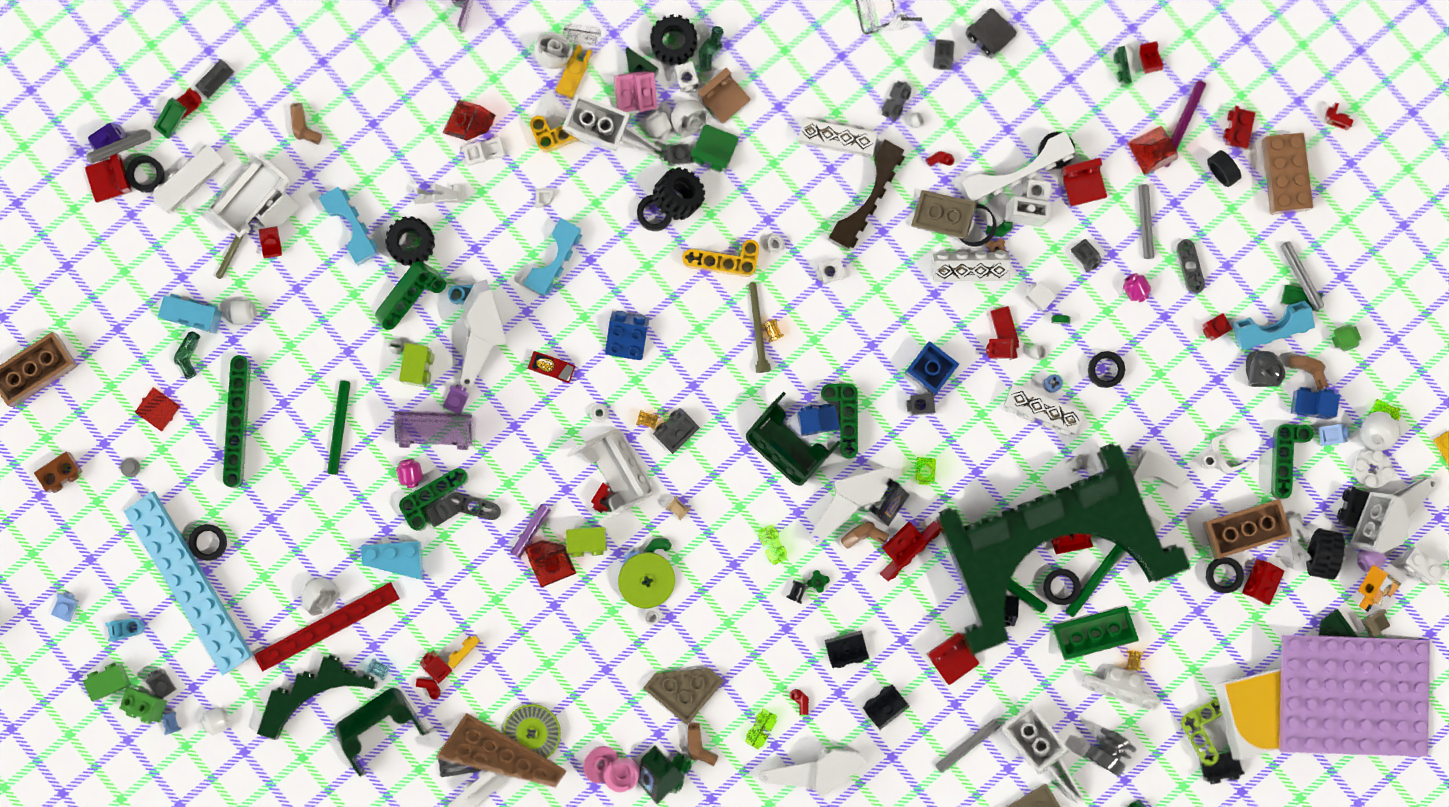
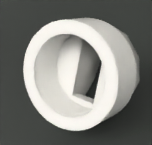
(916, 120)
(396, 350)
(1038, 352)
(1074, 463)
(650, 614)

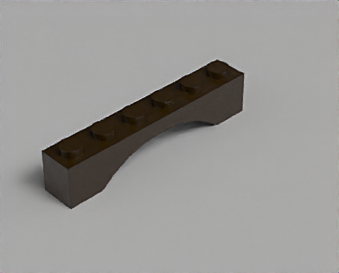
(846, 230)

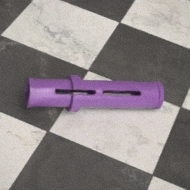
(530, 531)

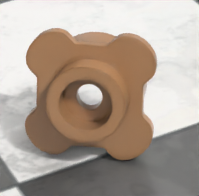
(1000, 244)

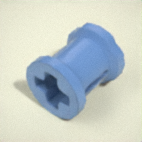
(1057, 379)
(170, 723)

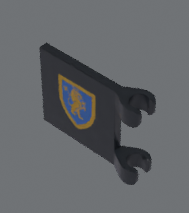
(891, 504)

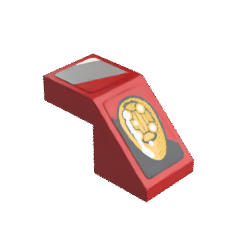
(551, 367)

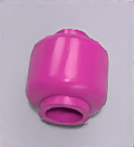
(1137, 287)
(409, 473)

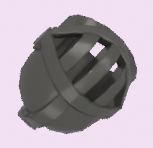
(1264, 369)

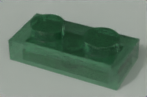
(1123, 73)

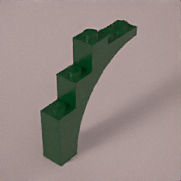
(282, 705)

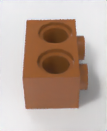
(56, 468)

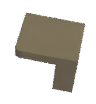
(1375, 623)

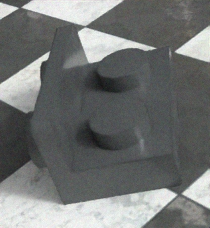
(676, 430)

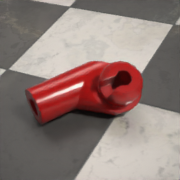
(940, 157)
(430, 685)

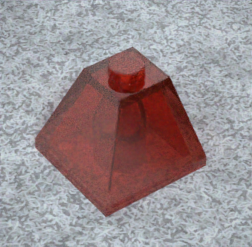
(468, 121)
(1153, 150)
(549, 562)

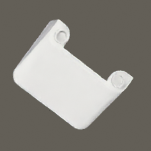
(247, 194)

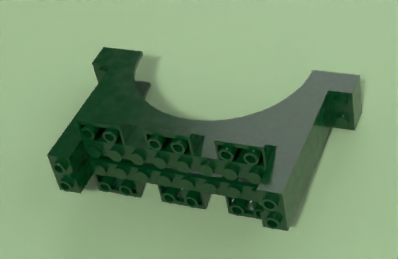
(1098, 506)

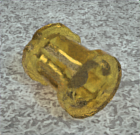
(773, 330)
(647, 419)
(1134, 660)

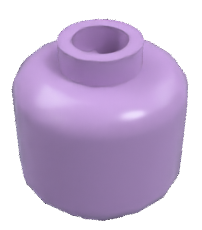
(1366, 559)

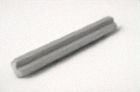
(118, 146)
(1146, 221)
(1302, 275)
(967, 746)

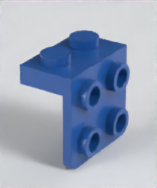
(626, 335)

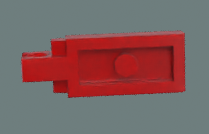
(1005, 327)

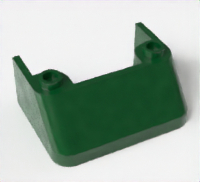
(784, 447)
(391, 703)

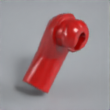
(802, 699)

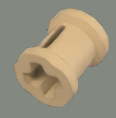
(678, 508)

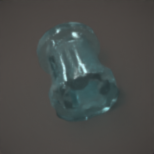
(378, 669)

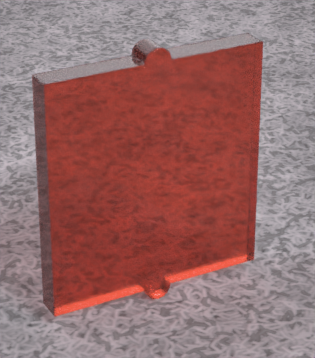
(157, 409)

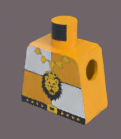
(1377, 588)

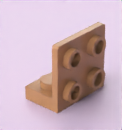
(723, 96)

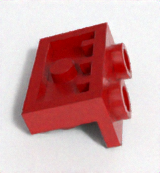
(1239, 128)

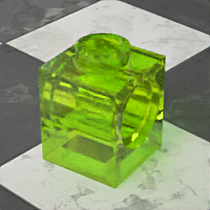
(928, 462)

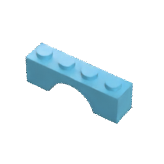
(360, 246)
(541, 279)
(1296, 319)

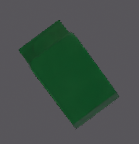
(636, 61)

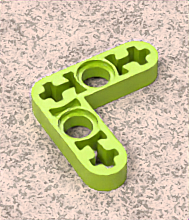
(1199, 722)

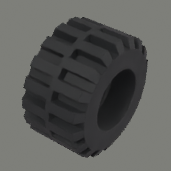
(669, 24)
(670, 201)
(399, 229)
(1327, 554)

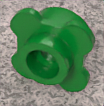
(818, 576)

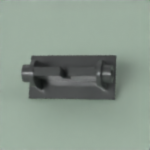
(214, 78)
(900, 93)

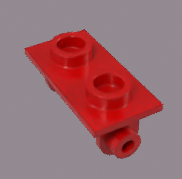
(1071, 543)

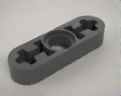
(1192, 251)
(485, 514)

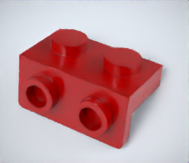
(1263, 581)

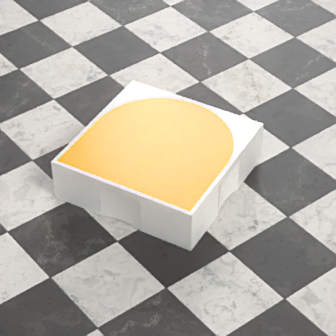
(1251, 713)

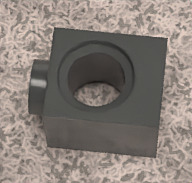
(929, 404)

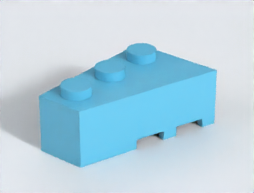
(190, 313)
(397, 558)

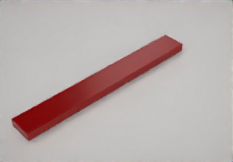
(326, 626)

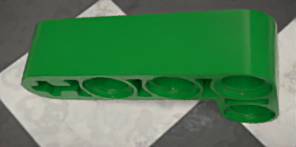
(407, 291)
(845, 421)
(1287, 462)
(435, 495)

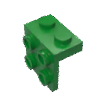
(714, 148)

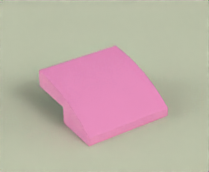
(635, 91)

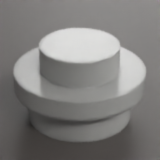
(130, 467)

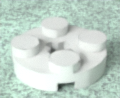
(1377, 459)

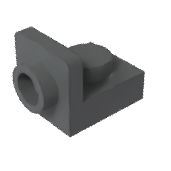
(943, 54)
(677, 154)
(1086, 255)
(441, 512)
(160, 683)

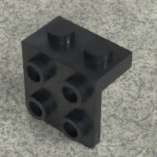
(990, 33)

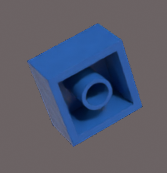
(932, 368)

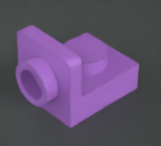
(456, 399)

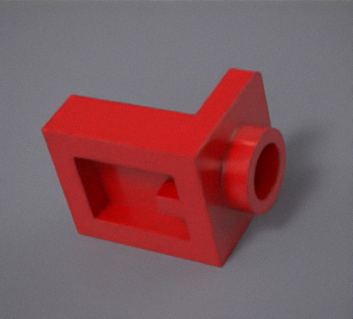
(1338, 120)
(270, 242)
(1216, 327)
(1000, 349)
(601, 494)
(435, 666)

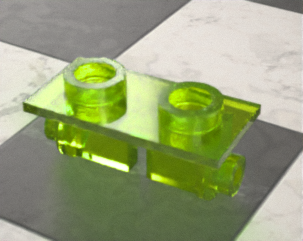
(770, 536)
(764, 720)

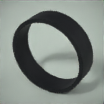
(990, 235)

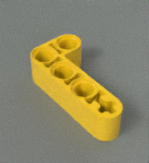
(553, 135)
(721, 258)

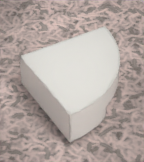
(543, 197)

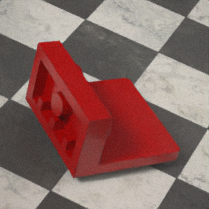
(108, 179)
(1084, 182)
(952, 658)

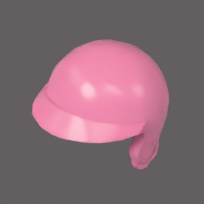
(622, 774)

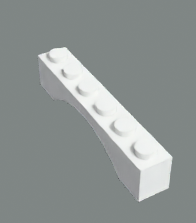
(1056, 149)

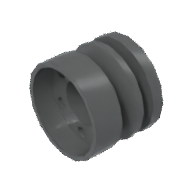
(1111, 751)

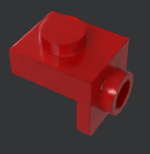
(1150, 57)
(191, 101)

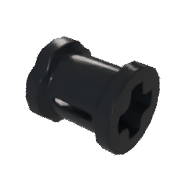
(797, 591)

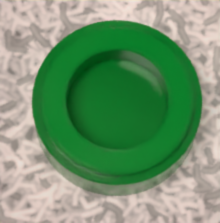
(1061, 319)

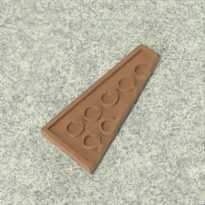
(490, 750)

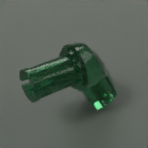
(710, 49)
(184, 353)

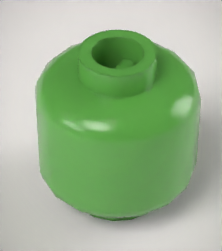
(1346, 337)

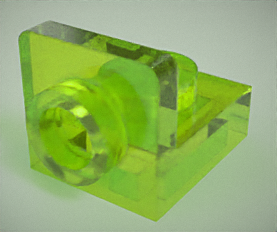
(1381, 406)

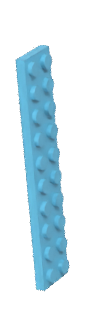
(188, 583)

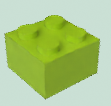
(416, 365)
(586, 540)

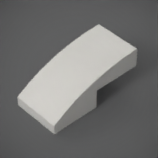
(484, 151)

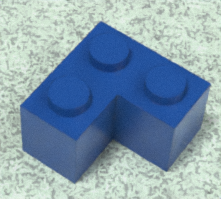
(1316, 405)
(816, 420)

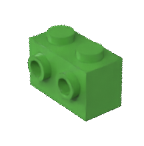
(106, 682)
(143, 705)

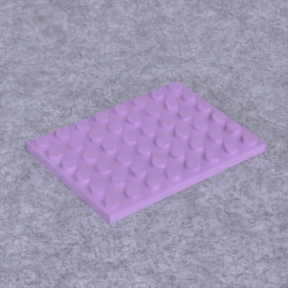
(1354, 696)

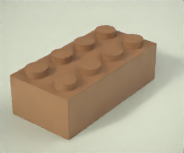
(1287, 173)
(34, 369)
(1247, 529)

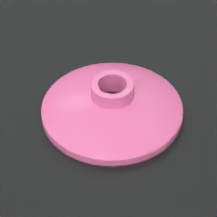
(593, 771)

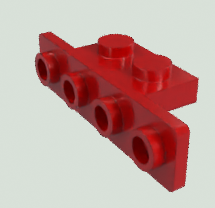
(906, 546)

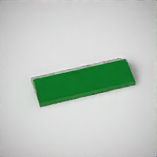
(1095, 633)

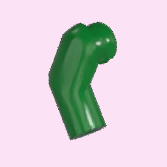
(1001, 230)
(658, 543)

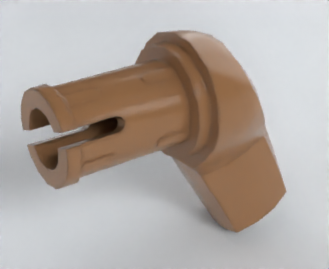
(300, 127)
(1312, 366)
(862, 532)
(695, 746)

